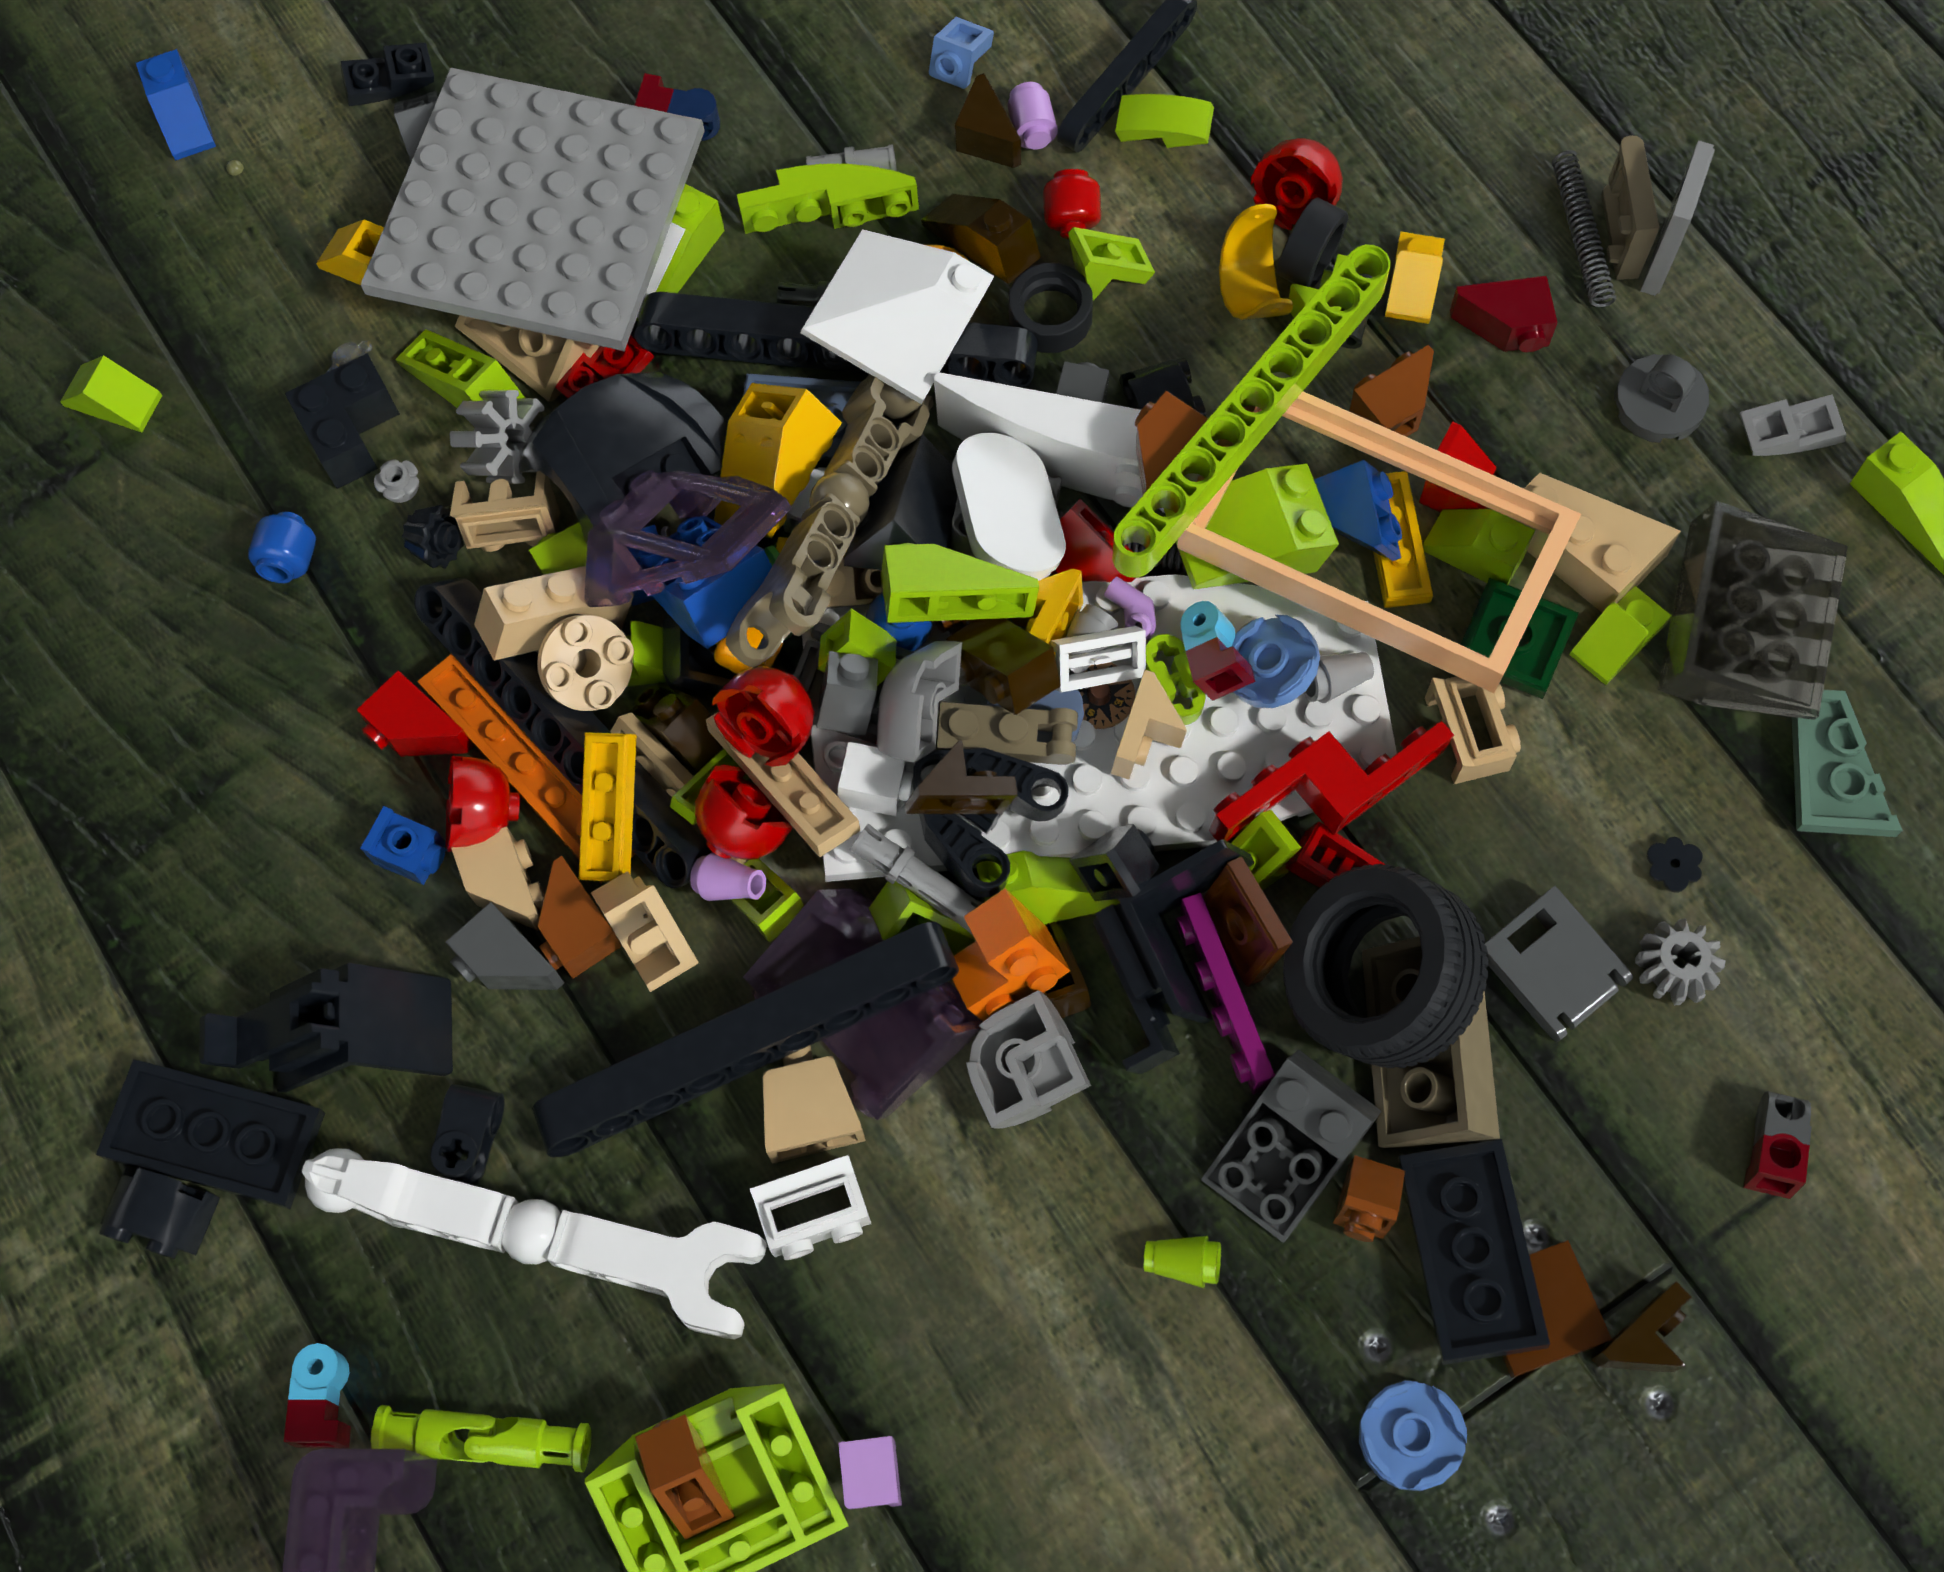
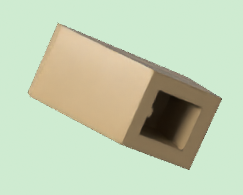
(498, 874)

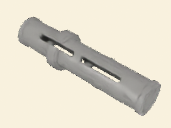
(913, 874)

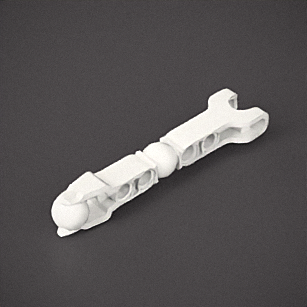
(540, 1233)

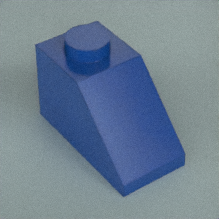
(176, 104)

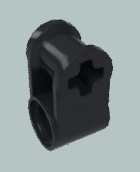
(469, 1125)

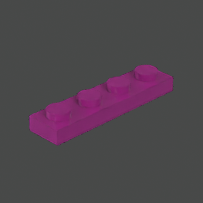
(1231, 1013)

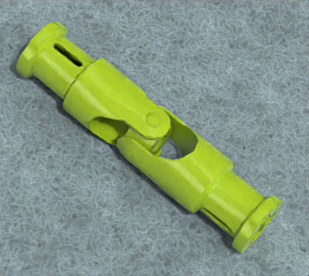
(497, 1440)

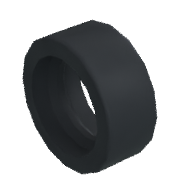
(1312, 243)
(1052, 278)

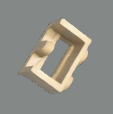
(505, 518)
(1505, 739)
(649, 940)

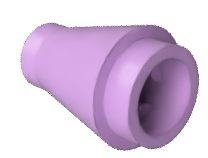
(726, 879)

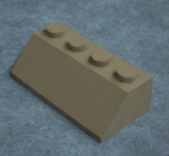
(1436, 1101)

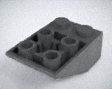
(1290, 1145)

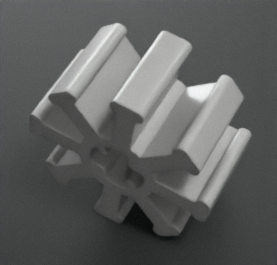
(498, 434)

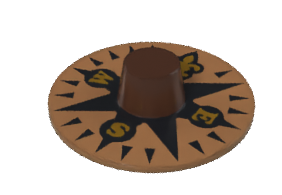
(1107, 703)

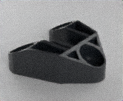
(962, 845)

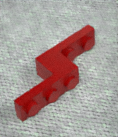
(1329, 781)

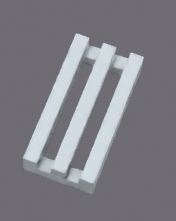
(1064, 662)

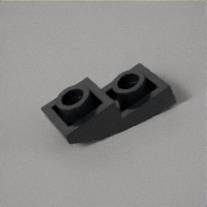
(379, 79)

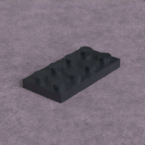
(211, 1133)
(1473, 1252)

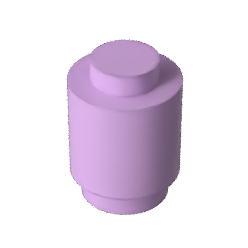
(1032, 115)

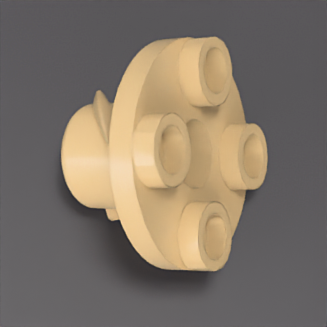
(585, 662)

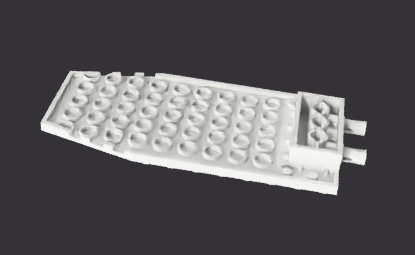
(1177, 786)

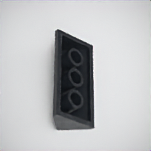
(909, 506)

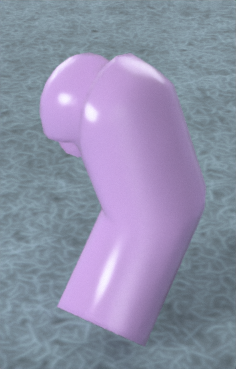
(1137, 606)

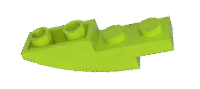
(844, 191)

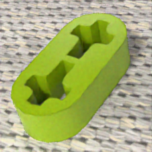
(1180, 675)

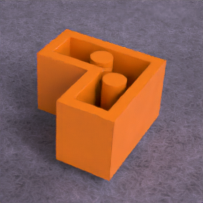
(1008, 959)

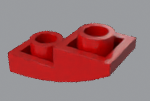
(602, 365)

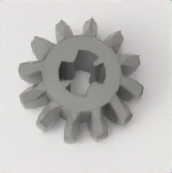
(1697, 972)

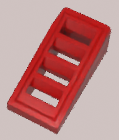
(1333, 845)

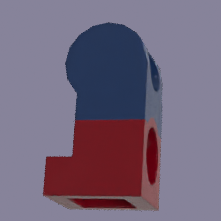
(691, 103)

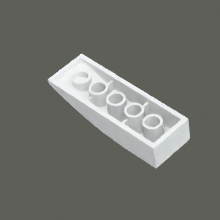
(1074, 437)

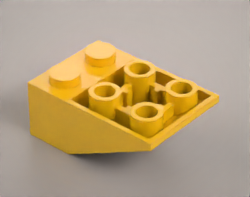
(776, 442)

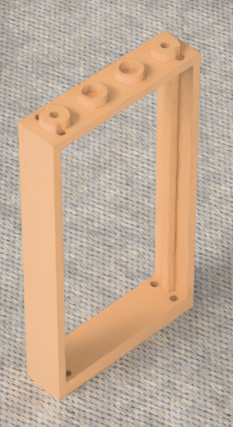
(1362, 616)

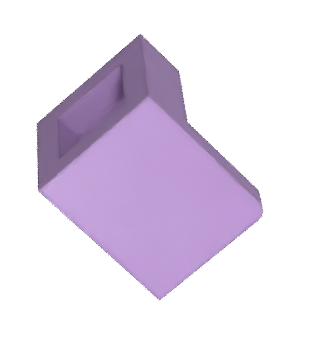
(870, 1473)

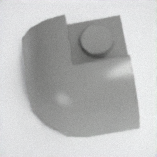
(912, 697)
(1024, 1062)

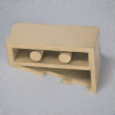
(1608, 547)

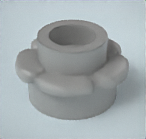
(402, 489)

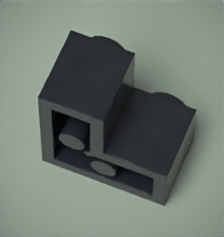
(336, 412)

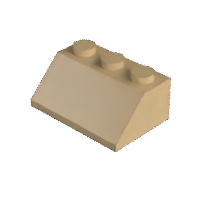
(530, 355)

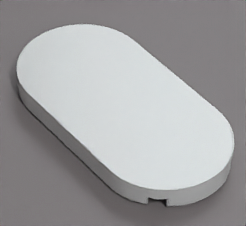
(1008, 505)

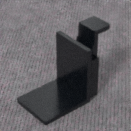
(1149, 956)
(339, 1021)

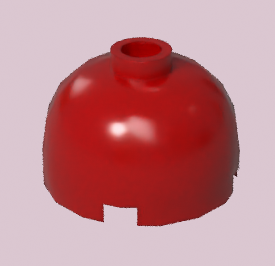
(1295, 175)
(765, 714)
(477, 802)
(738, 816)

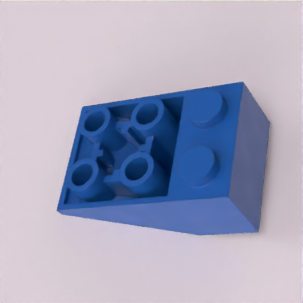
(710, 604)

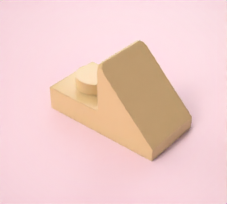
(1150, 719)

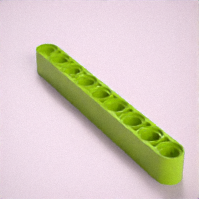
(1247, 428)

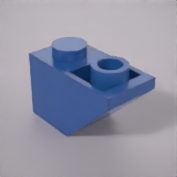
(1360, 507)

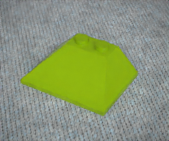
(767, 1475)

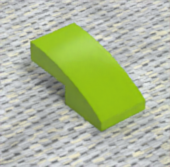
(1171, 117)

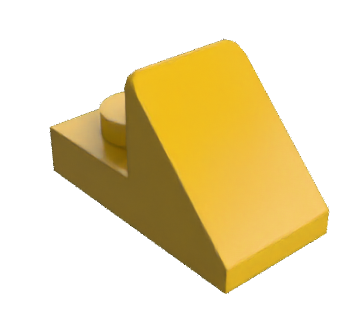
(1415, 277)
(1055, 606)

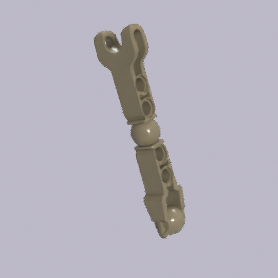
(796, 586)

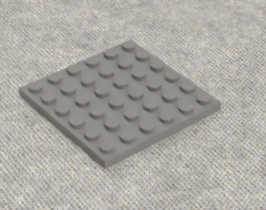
(535, 208)

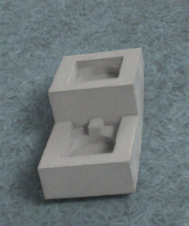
(1794, 428)

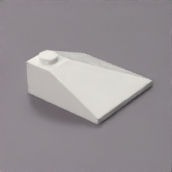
(897, 309)

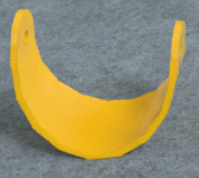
(1248, 266)

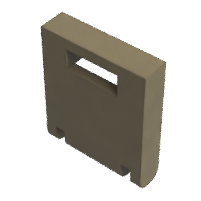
(1630, 210)

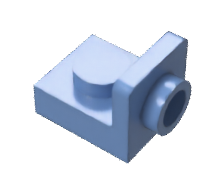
(957, 50)

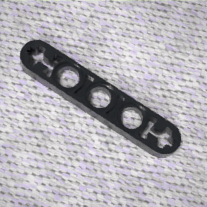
(1125, 73)

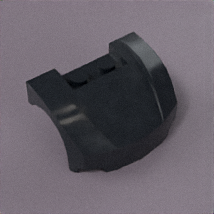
(619, 431)

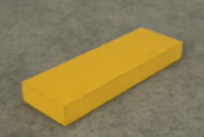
(1405, 579)
(607, 806)

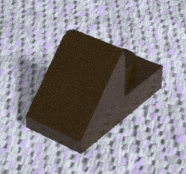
(952, 792)
(1639, 1345)

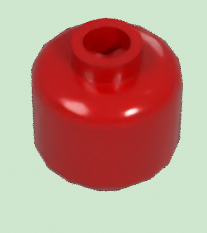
(1071, 201)

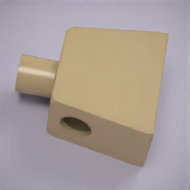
(807, 1108)

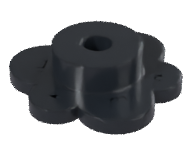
(1685, 858)

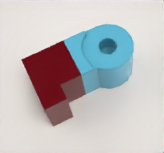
(1211, 657)
(314, 1399)

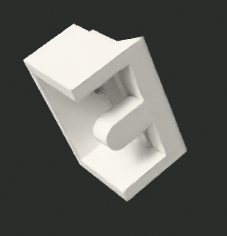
(838, 1225)

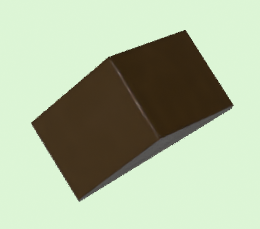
(985, 127)

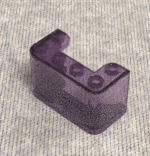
(340, 1503)

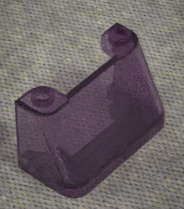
(891, 1050)

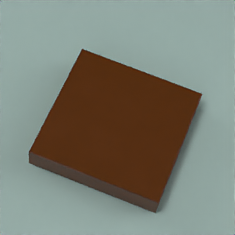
(1246, 922)
(1567, 1308)

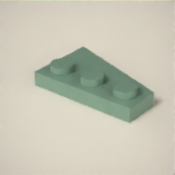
(1834, 775)

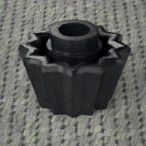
(433, 536)

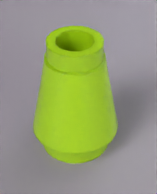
(1184, 1259)

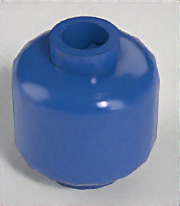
(281, 547)

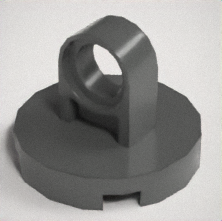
(1661, 398)

